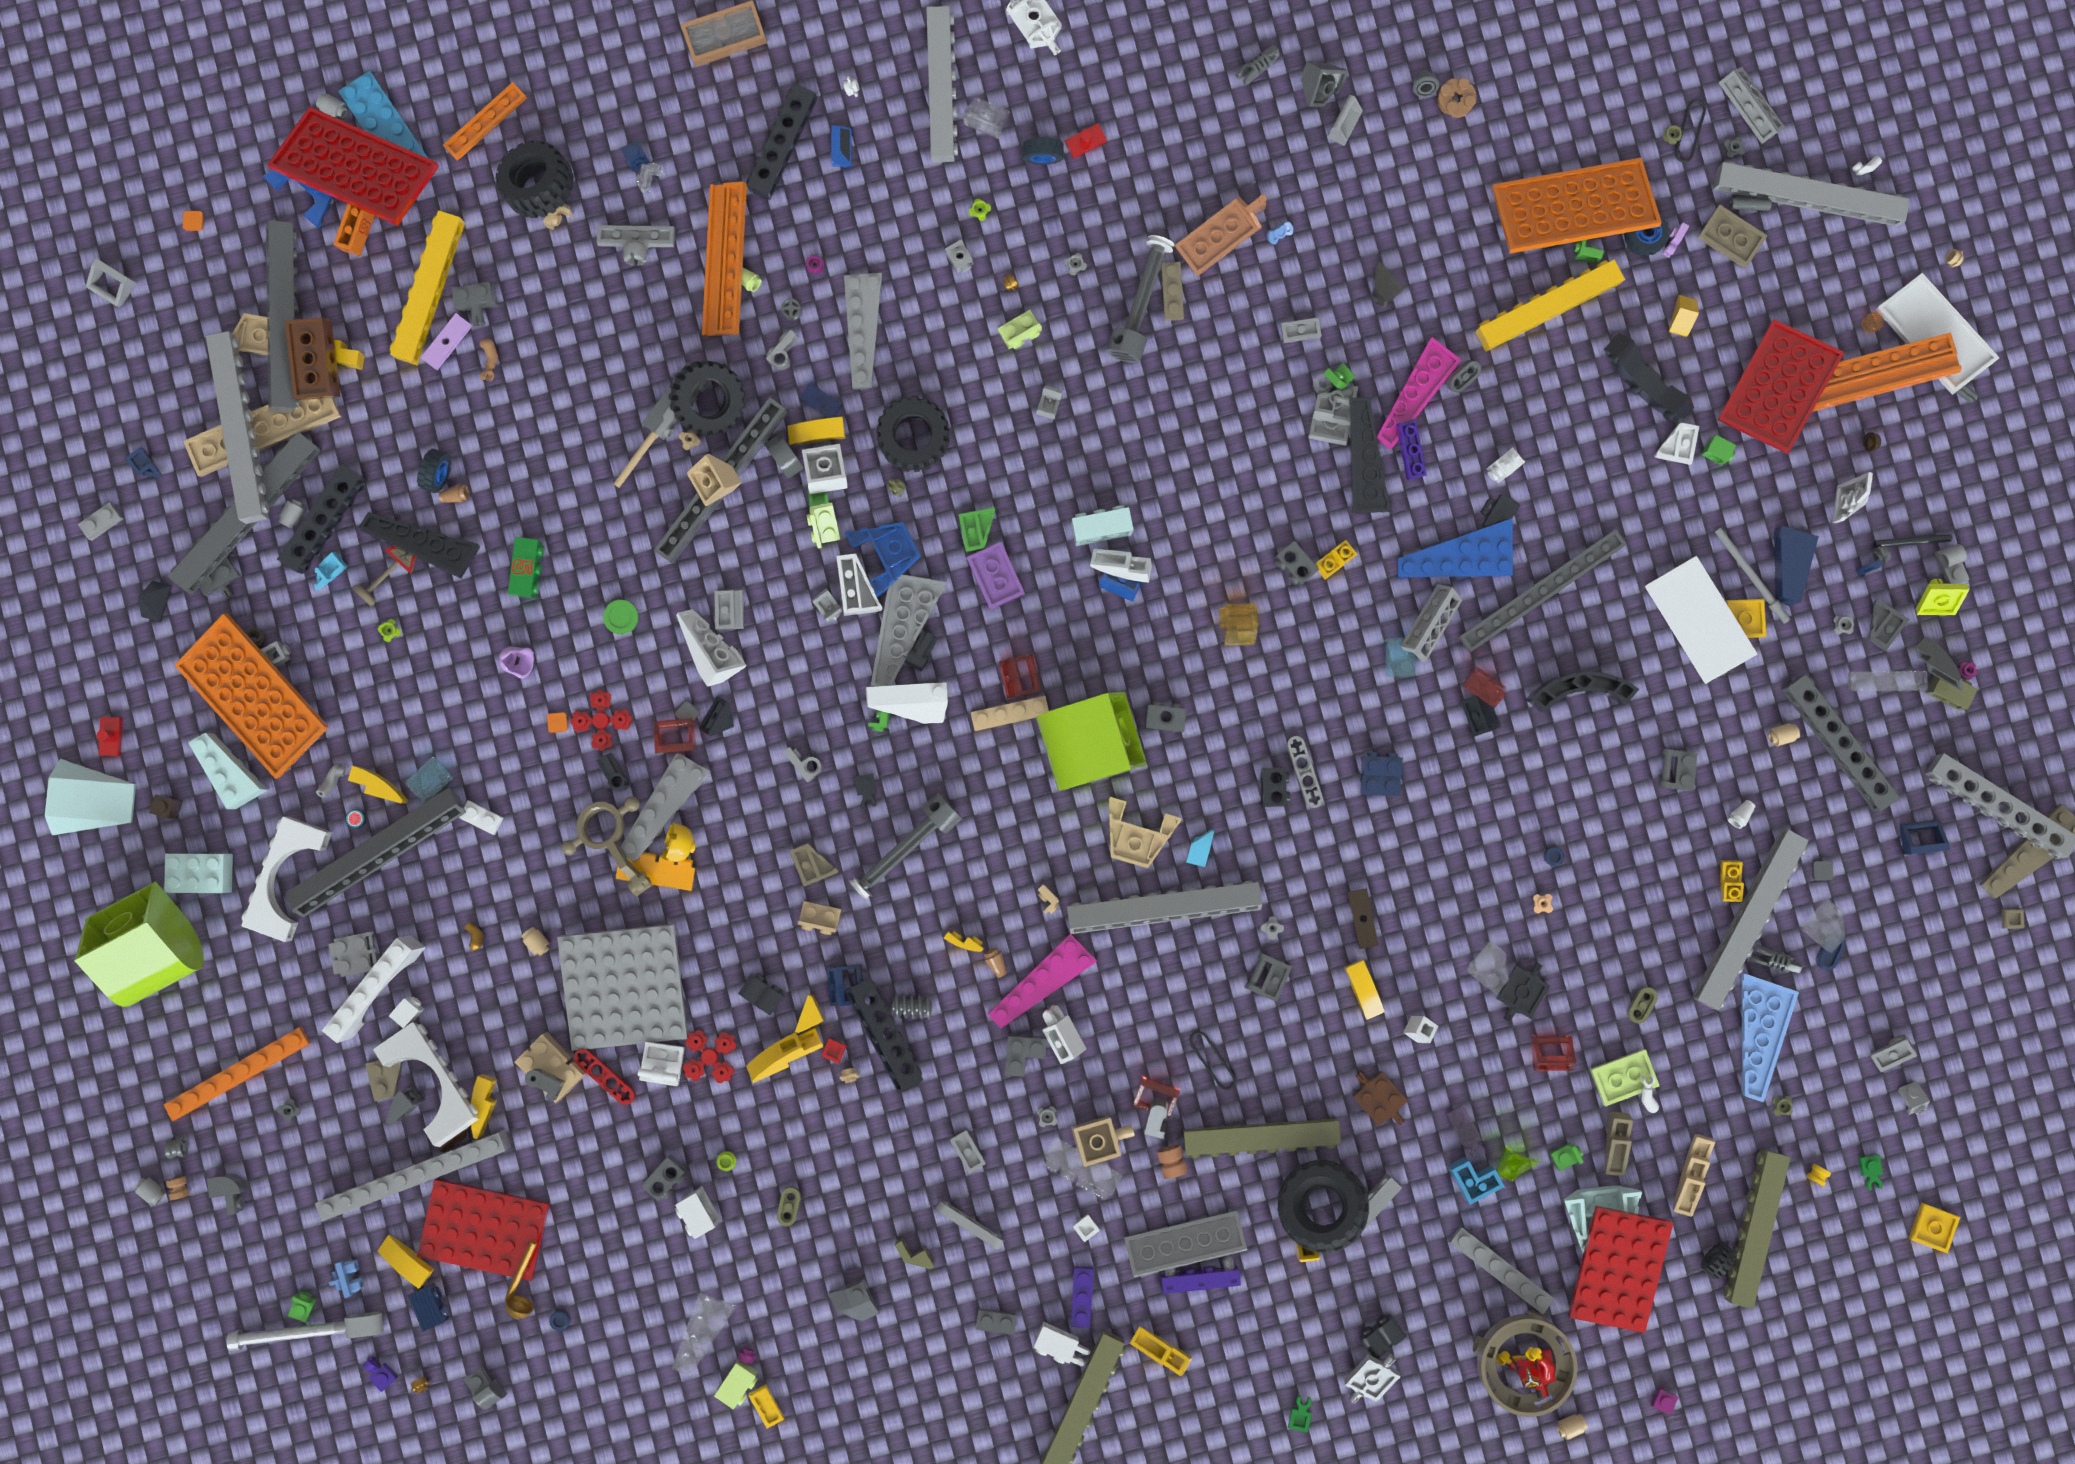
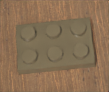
(1732, 236)

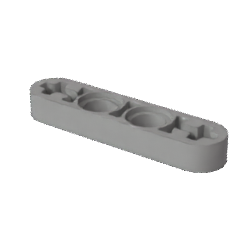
(1301, 773)
(969, 1224)

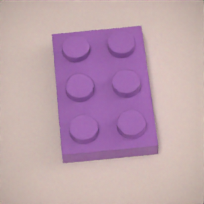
(995, 575)

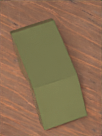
(920, 1258)

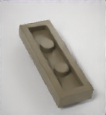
(1172, 291)

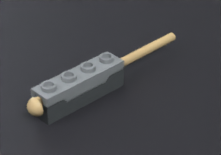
(660, 423)

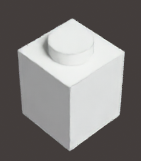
(407, 1011)
(1420, 1029)

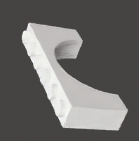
(263, 911)
(349, 1017)
(455, 1110)

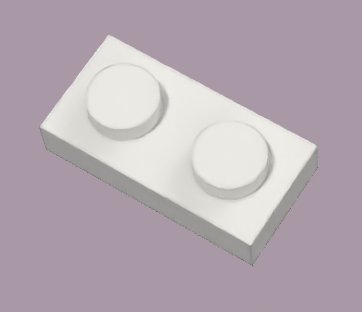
(481, 818)

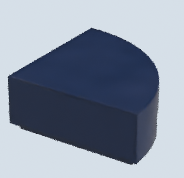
(1869, 567)

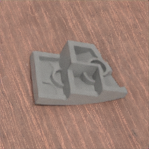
(1332, 416)

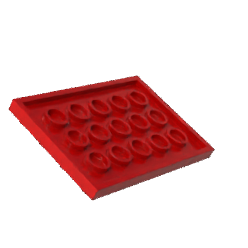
(1781, 386)
(482, 1228)
(1620, 1269)

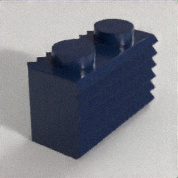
(428, 1306)

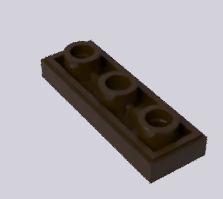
(1364, 930)

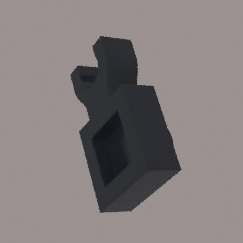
(866, 786)

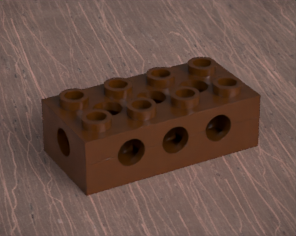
(324, 361)

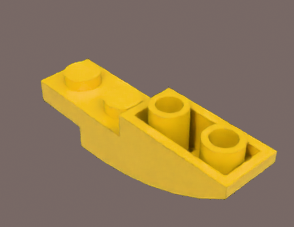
(781, 1053)

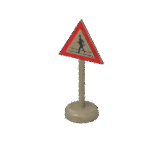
(404, 559)

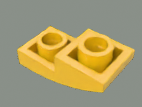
(1335, 559)
(1730, 880)
(971, 944)

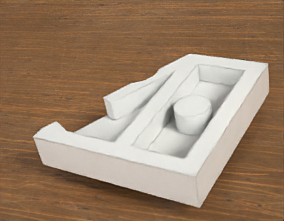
(1680, 444)

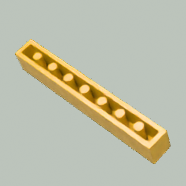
(427, 287)
(1550, 305)

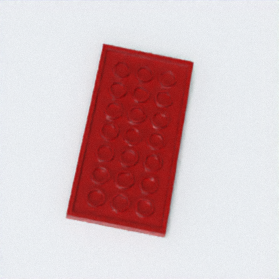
(353, 165)

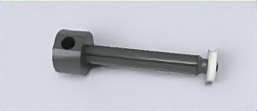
(1127, 343)
(940, 815)

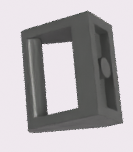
(403, 1104)

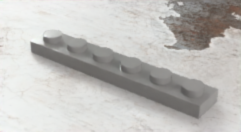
(1501, 1270)

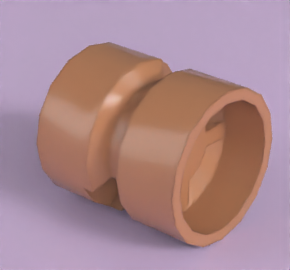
(1171, 1158)

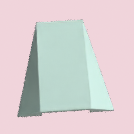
(86, 799)
(1583, 1201)

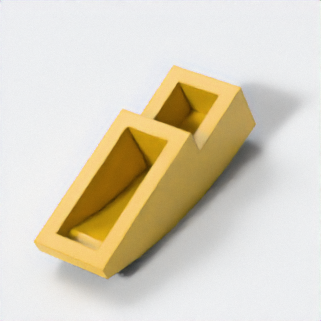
(348, 357)
(816, 431)
(376, 785)
(1364, 989)
(484, 1104)
(405, 1261)
(1161, 1351)

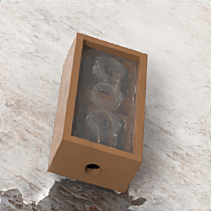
(723, 33)

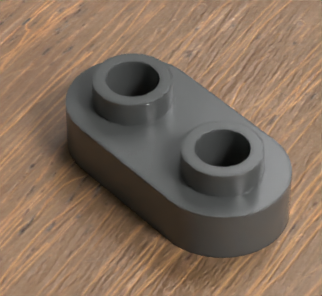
(1463, 376)

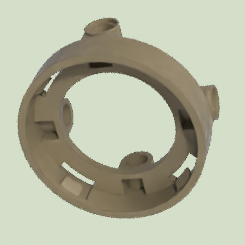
(1510, 1398)

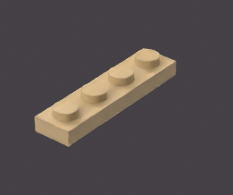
(1009, 713)

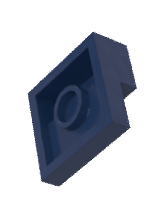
(1381, 774)

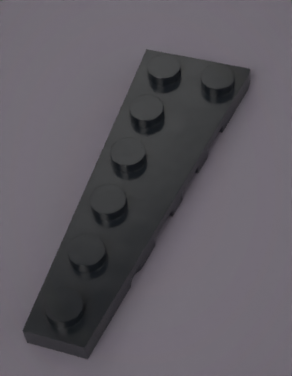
(1367, 475)
(434, 548)

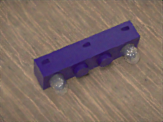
(1202, 1279)

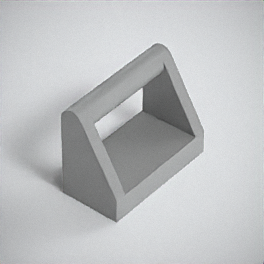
(1346, 121)
(125, 288)

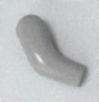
(331, 779)

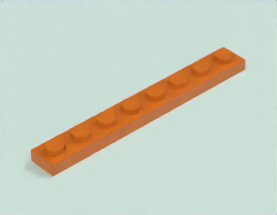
(237, 1074)

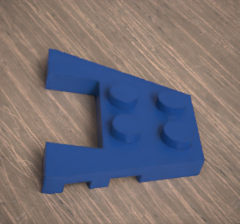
(318, 210)
(894, 549)

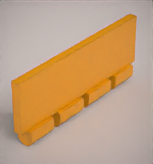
(663, 872)

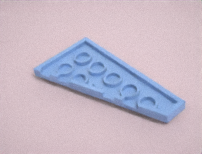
(1764, 1026)

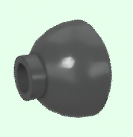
(1425, 84)

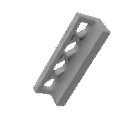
(1751, 105)
(1429, 619)
(1381, 1196)

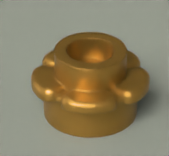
(1010, 282)
(419, 1385)

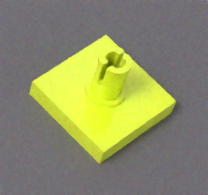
(1941, 598)

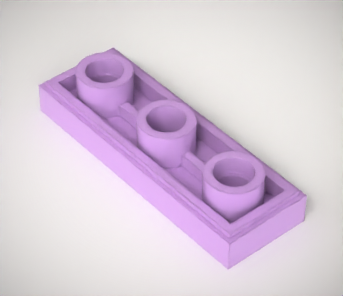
(454, 332)

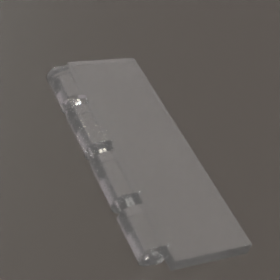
(1098, 1175)

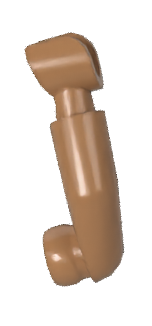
(492, 357)

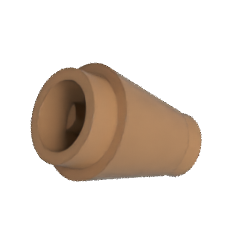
(456, 493)
(995, 961)

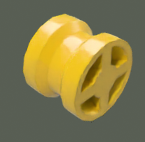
(1818, 1175)

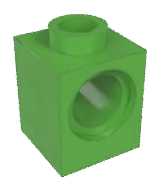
(1719, 450)

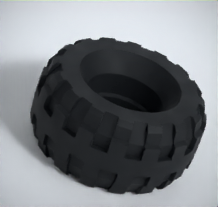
(1293, 1199)

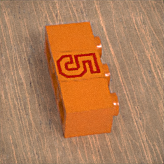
(353, 230)

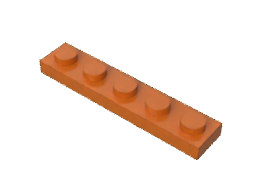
(485, 121)

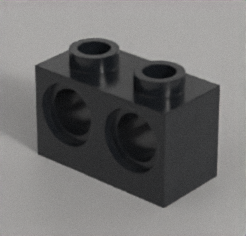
(1269, 787)

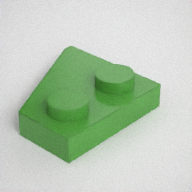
(976, 528)

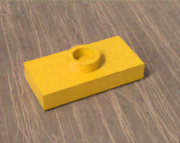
(766, 1406)

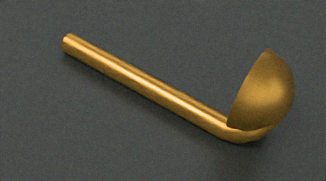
(516, 1305)

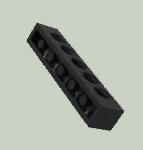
(796, 96)
(312, 521)
(874, 1030)

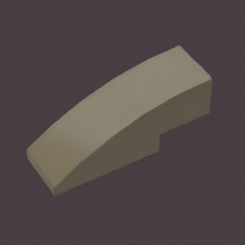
(1618, 1143)

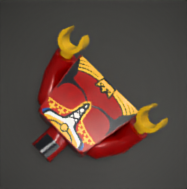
(1532, 1367)

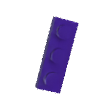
(1082, 1297)

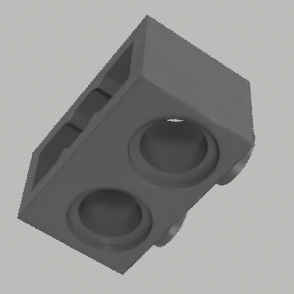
(1301, 560)
(661, 1175)

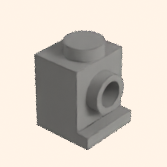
(959, 264)
(283, 650)

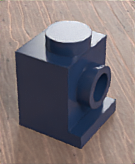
(635, 155)

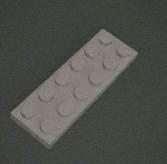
(1185, 1244)

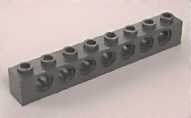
(1830, 740)

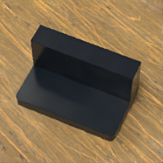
(1480, 715)

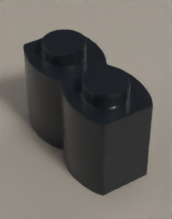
(761, 993)
(1382, 1336)

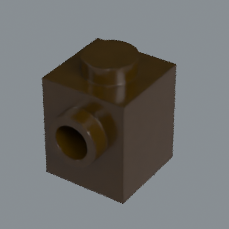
(165, 806)

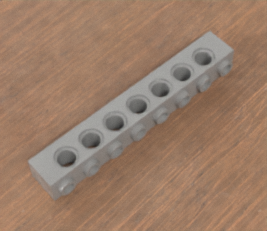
(2064, 839)

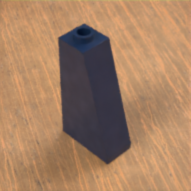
(1793, 562)

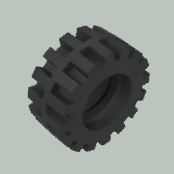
(1718, 1260)

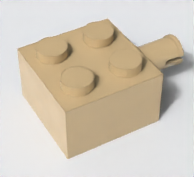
(1098, 1140)

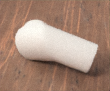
(1860, 170)

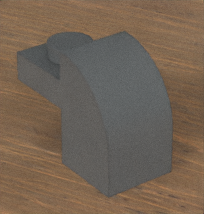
(783, 456)
(229, 1186)
(485, 1391)

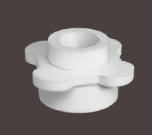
(851, 86)

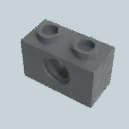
(1154, 721)

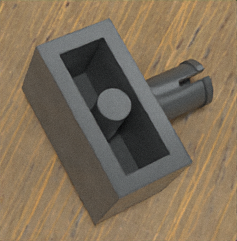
(475, 299)

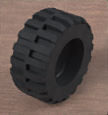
(548, 192)
(731, 407)
(901, 411)

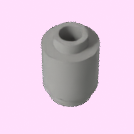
(331, 106)
(291, 513)
(150, 1191)

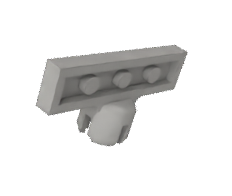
(635, 239)

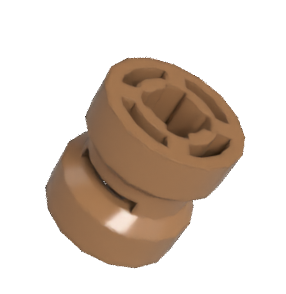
(178, 1188)

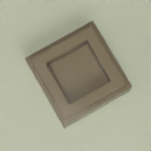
(2012, 918)

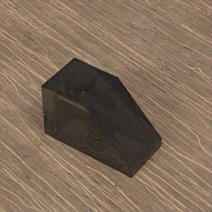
(1384, 285)

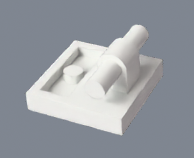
(661, 1063)

